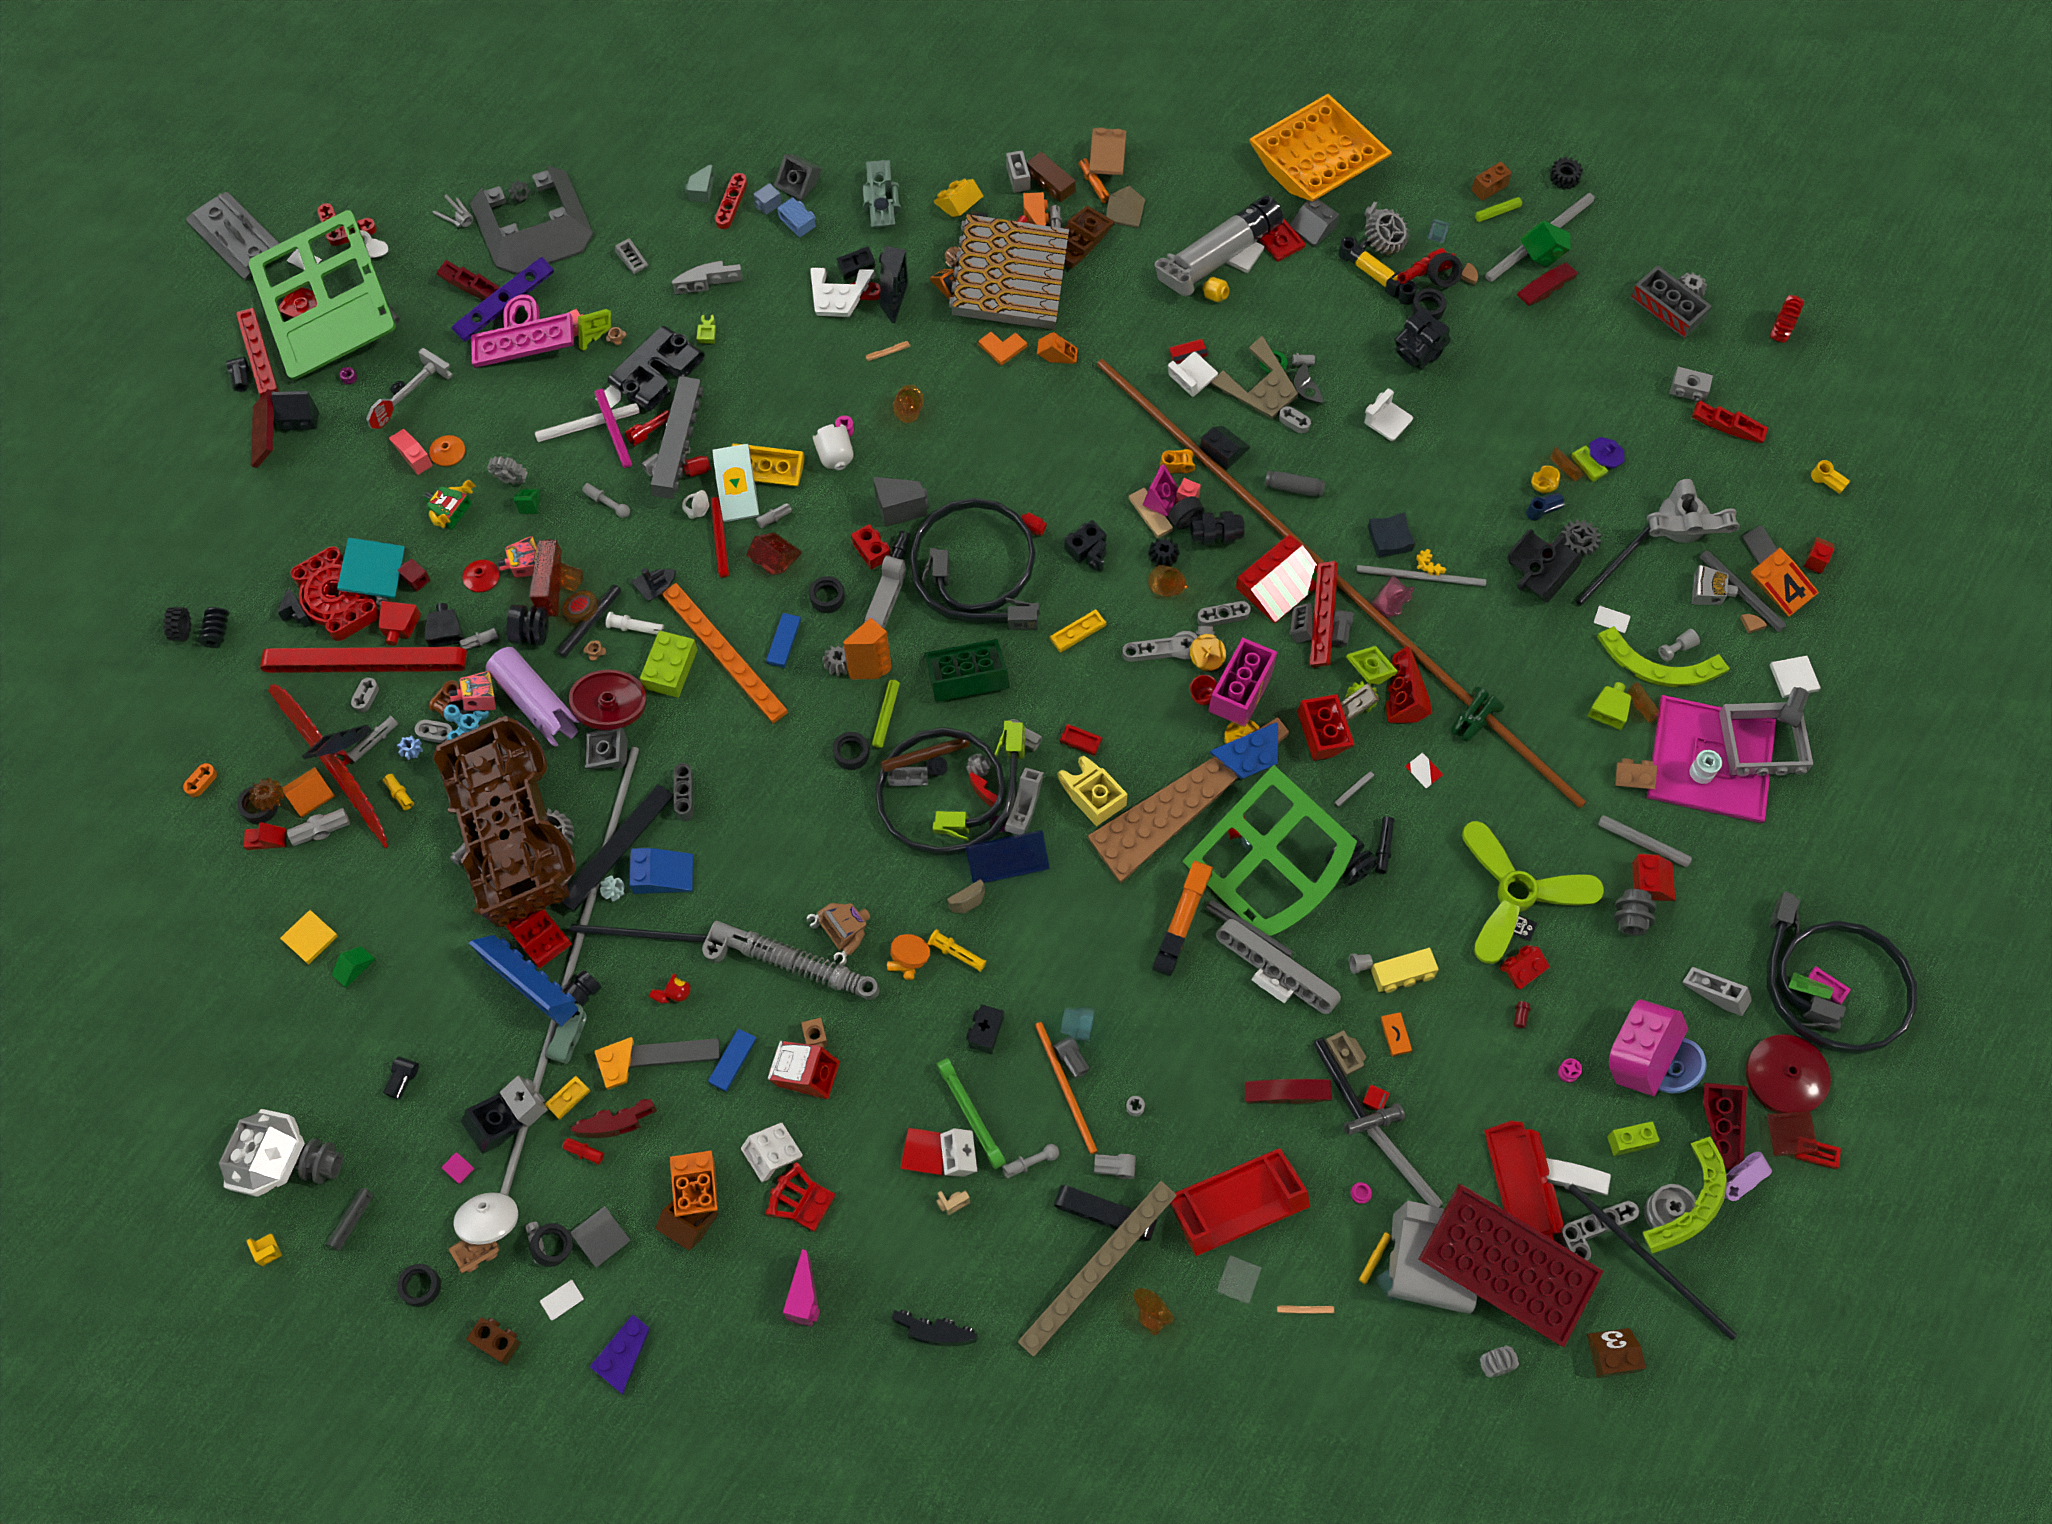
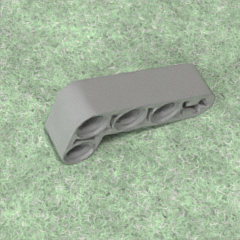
(887, 591)
(1581, 1234)

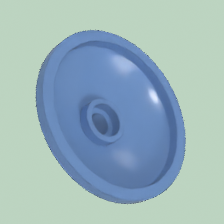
(1692, 1067)

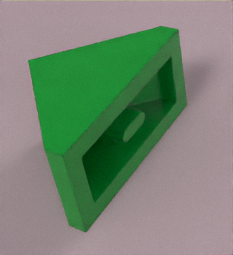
(527, 501)
(351, 965)

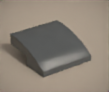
(600, 1236)

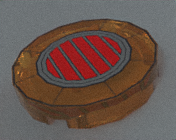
(580, 606)

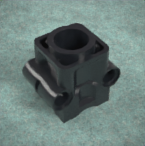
(1422, 339)

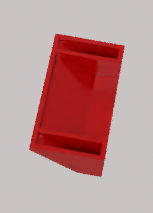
(1239, 1201)

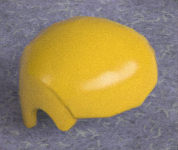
(1546, 479)

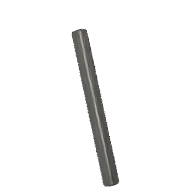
(1745, 593)

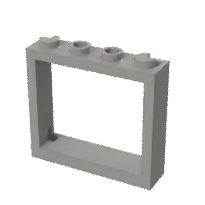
(1763, 710)

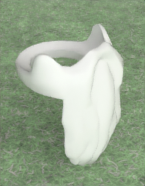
(374, 247)
(699, 505)

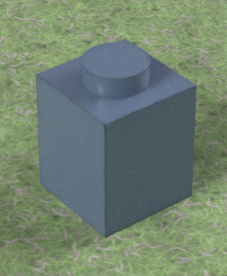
(767, 199)

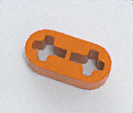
(200, 780)

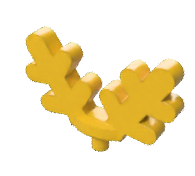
(1424, 558)

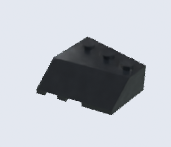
(893, 280)

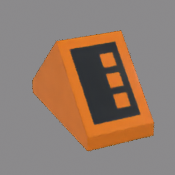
(943, 281)

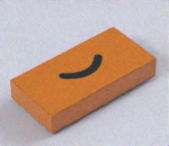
(1396, 1034)

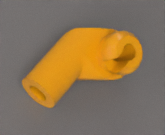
(895, 966)

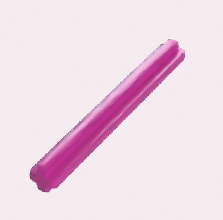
(613, 428)

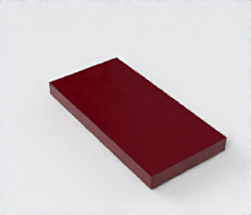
(262, 429)

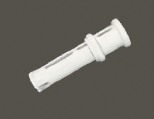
(625, 623)

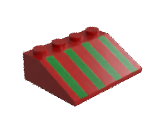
(1279, 579)

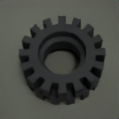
(1569, 166)
(177, 624)

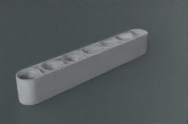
(1278, 966)

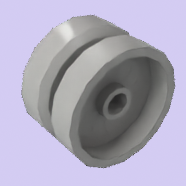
(1668, 1197)

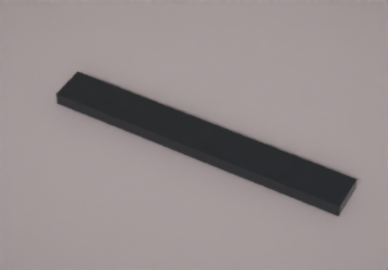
(616, 847)

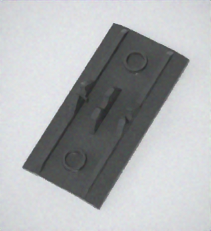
(231, 232)

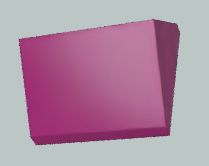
(1162, 492)

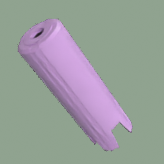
(531, 694)

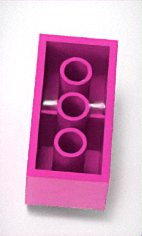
(1243, 682)
(1646, 1046)

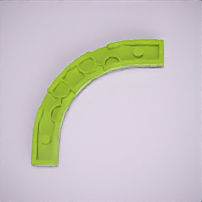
(1657, 673)
(1705, 1207)

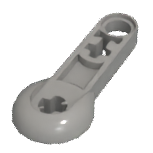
(1161, 647)

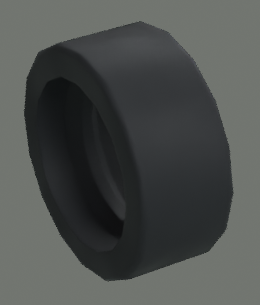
(1453, 277)
(1433, 295)
(1184, 511)
(826, 607)
(854, 763)
(257, 818)
(562, 1233)
(405, 1277)

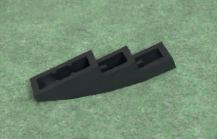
(337, 741)

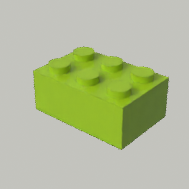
(668, 664)

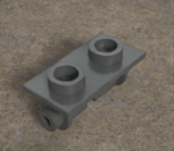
(908, 776)

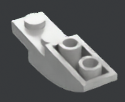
(701, 276)

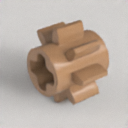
(951, 256)

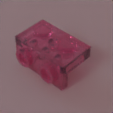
(1392, 597)

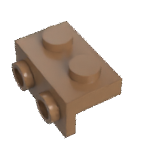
(1636, 774)
(469, 1255)

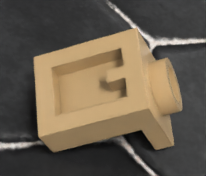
(956, 1202)

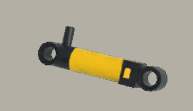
(1357, 255)

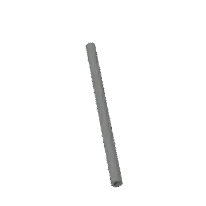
(1421, 575)

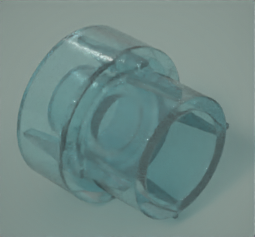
(1078, 1023)

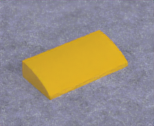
(776, 465)

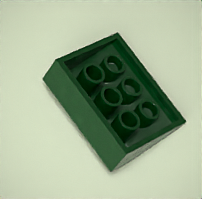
(967, 670)

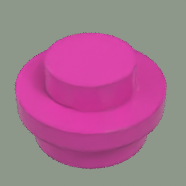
(1361, 1193)

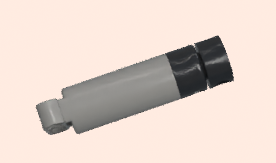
(1219, 245)

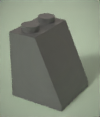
(900, 500)

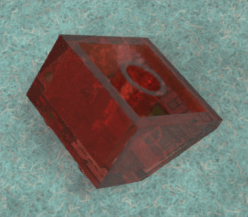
(772, 552)

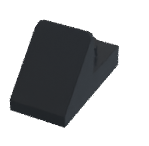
(291, 608)

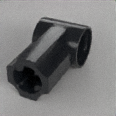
(238, 370)
(402, 1072)

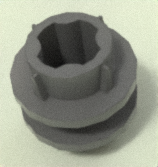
(1635, 912)
(319, 1161)

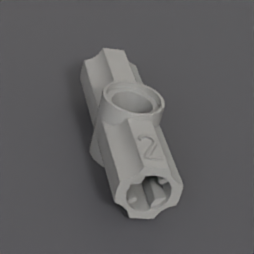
(318, 827)

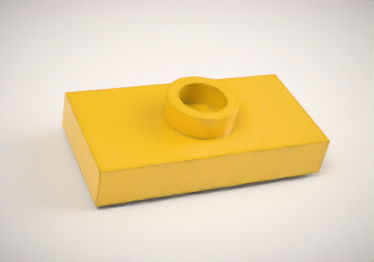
(567, 1097)

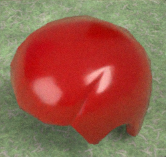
(1202, 689)

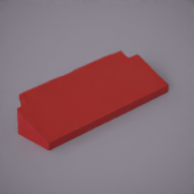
(1522, 1176)

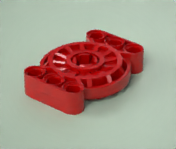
(317, 594)

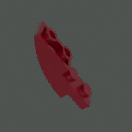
(607, 1125)

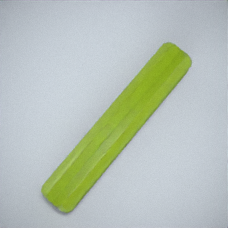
(1498, 209)

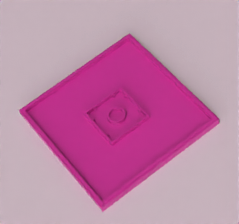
(1691, 727)

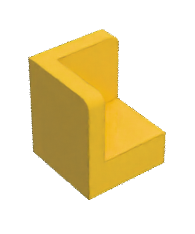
(264, 1249)

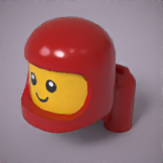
(676, 990)

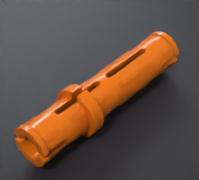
(1094, 181)

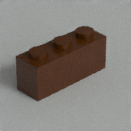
(1051, 177)

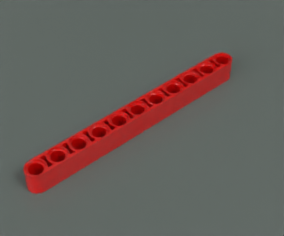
(363, 659)

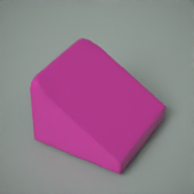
(457, 1168)

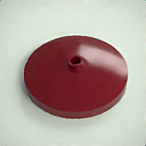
(607, 699)
(1774, 1085)

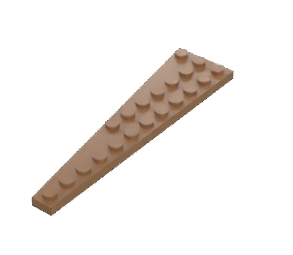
(1150, 824)

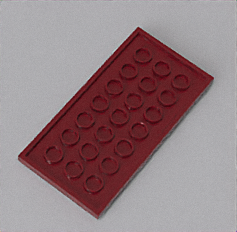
(1511, 1265)

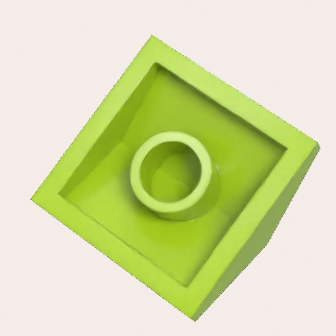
(1372, 665)

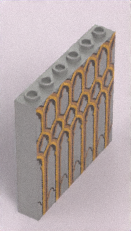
(1009, 272)

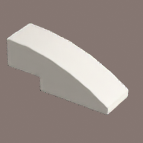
(1582, 1177)

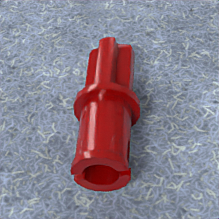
(583, 1150)

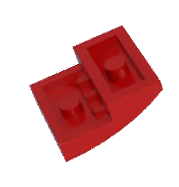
(923, 1152)

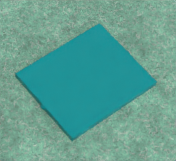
(371, 568)

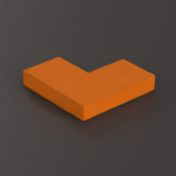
(1002, 351)

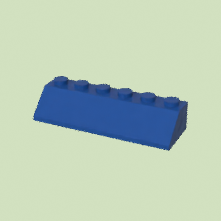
(525, 978)

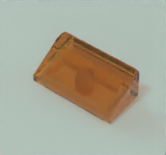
(1566, 464)
(570, 577)

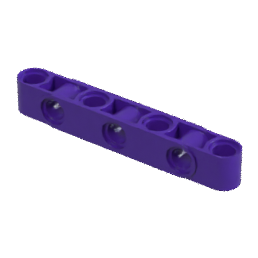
(493, 307)

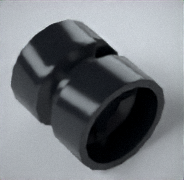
(582, 988)

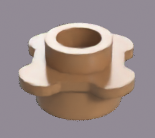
(613, 332)
(594, 645)

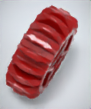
(1787, 318)

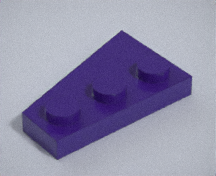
(620, 1355)

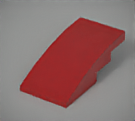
(539, 937)

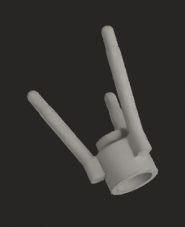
(462, 217)

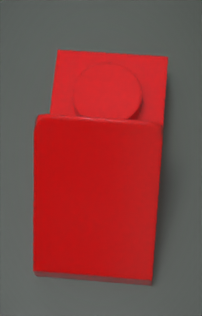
(265, 837)

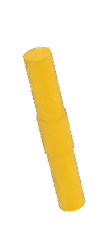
(1375, 1258)

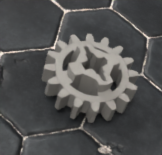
(507, 470)

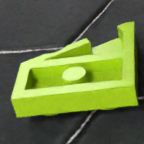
(593, 326)

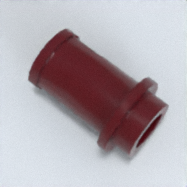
(1522, 1009)

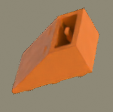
(694, 1183)

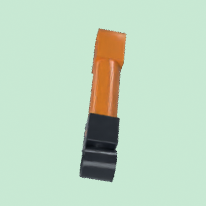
(1182, 918)

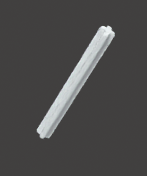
(584, 423)

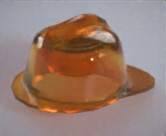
(908, 403)
(1167, 581)
(1152, 1311)

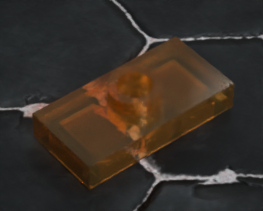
(1643, 702)

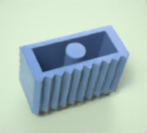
(796, 217)

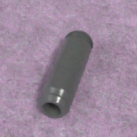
(1294, 483)

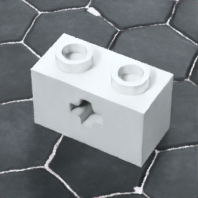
(958, 1152)

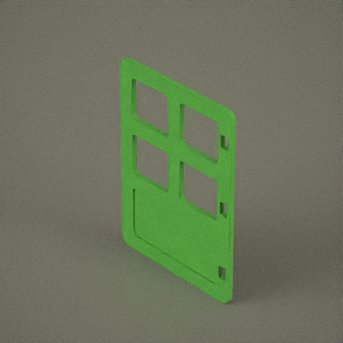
(334, 324)

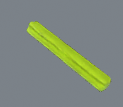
(885, 714)

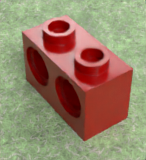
(867, 547)

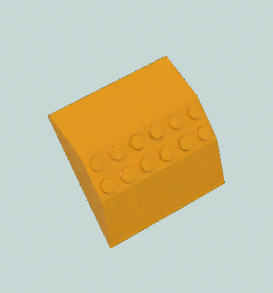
(1317, 149)

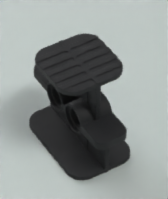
(1553, 570)

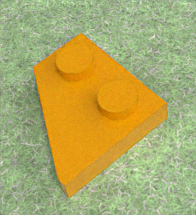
(615, 1062)

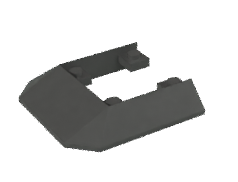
(553, 240)

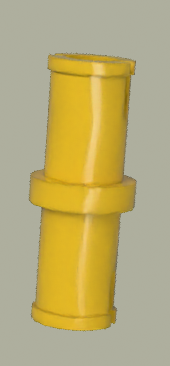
(398, 791)

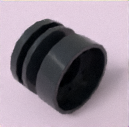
(527, 625)
(1359, 865)

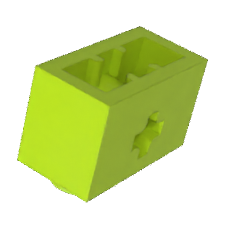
(1633, 1138)

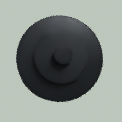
(937, 766)

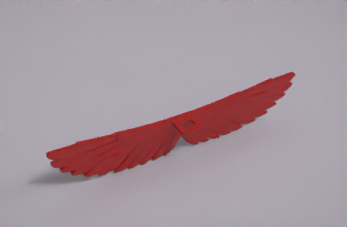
(333, 764)

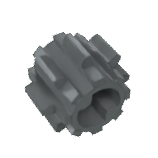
(522, 194)

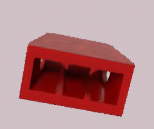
(397, 621)

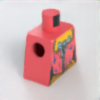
(520, 558)
(475, 692)

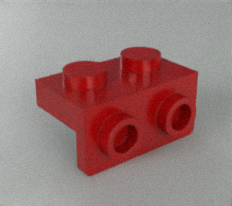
(1525, 965)

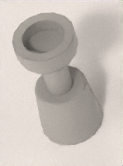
(1684, 641)

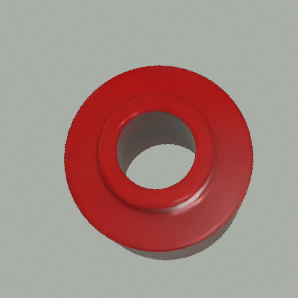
(697, 466)
(1034, 523)

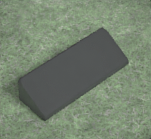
(1759, 544)
(350, 1219)

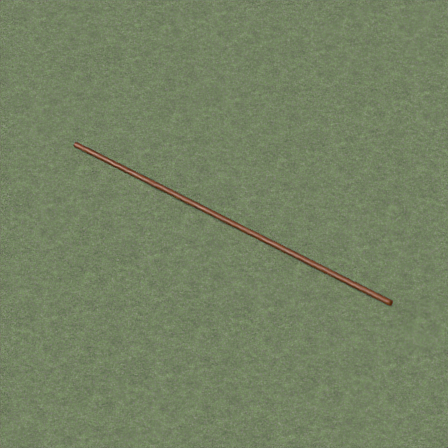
(1343, 585)

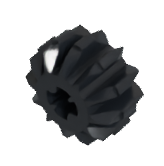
(1163, 552)

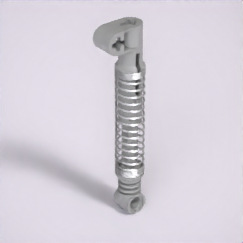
(785, 957)

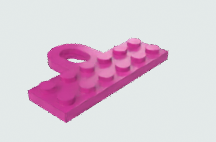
(522, 339)

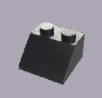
(295, 410)
(1223, 446)
(490, 1123)

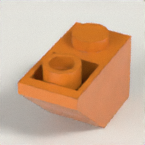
(1056, 349)

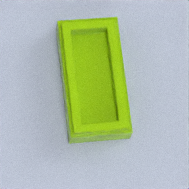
(1588, 464)

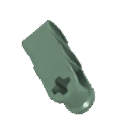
(567, 1037)

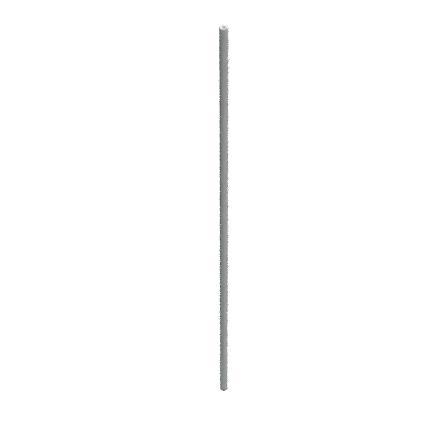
(570, 970)

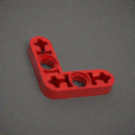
(341, 235)

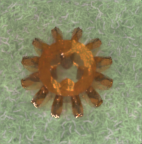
(269, 787)

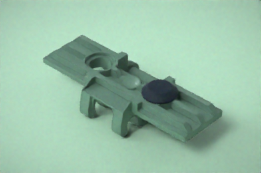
(874, 194)

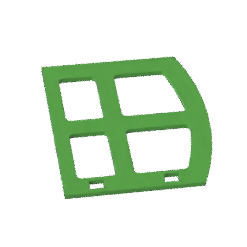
(1266, 849)

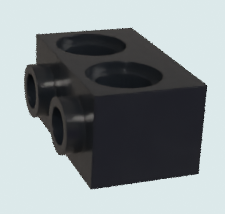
(852, 262)
(1081, 538)

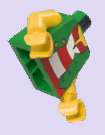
(449, 504)

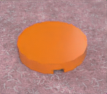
(910, 951)

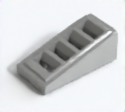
(628, 244)

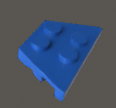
(1251, 752)

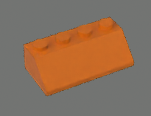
(867, 652)

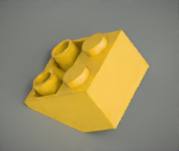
(958, 197)

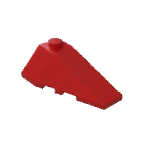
(1408, 694)

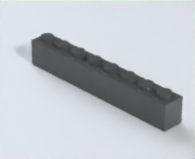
(676, 438)

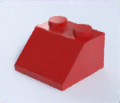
(1655, 876)

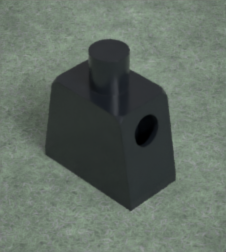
(443, 627)

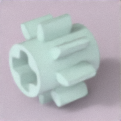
(612, 888)

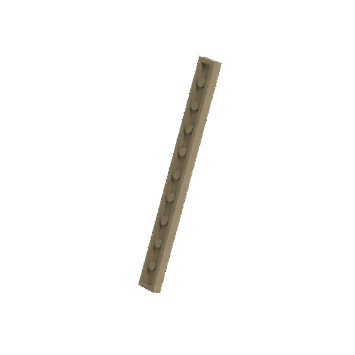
(1097, 1268)

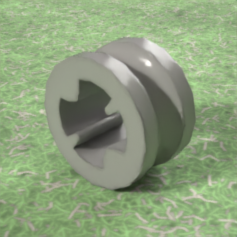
(1129, 1107)

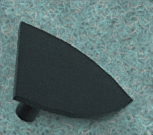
(653, 583)

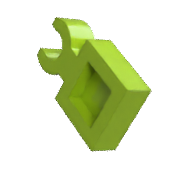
(707, 331)

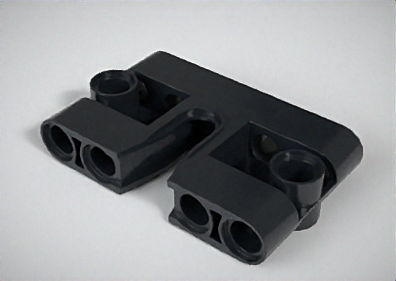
(663, 350)

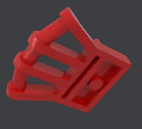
(811, 1207)

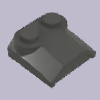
(606, 749)

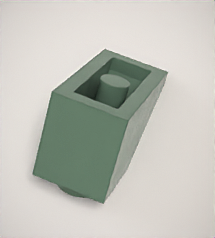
(700, 185)

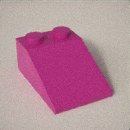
(802, 1298)

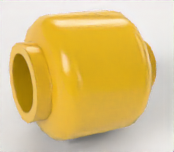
(1216, 289)

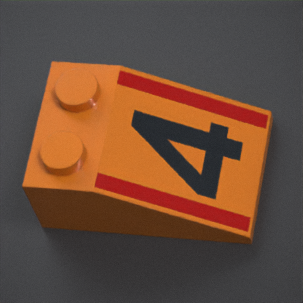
(1784, 582)

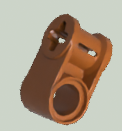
(443, 698)

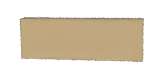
(1157, 522)

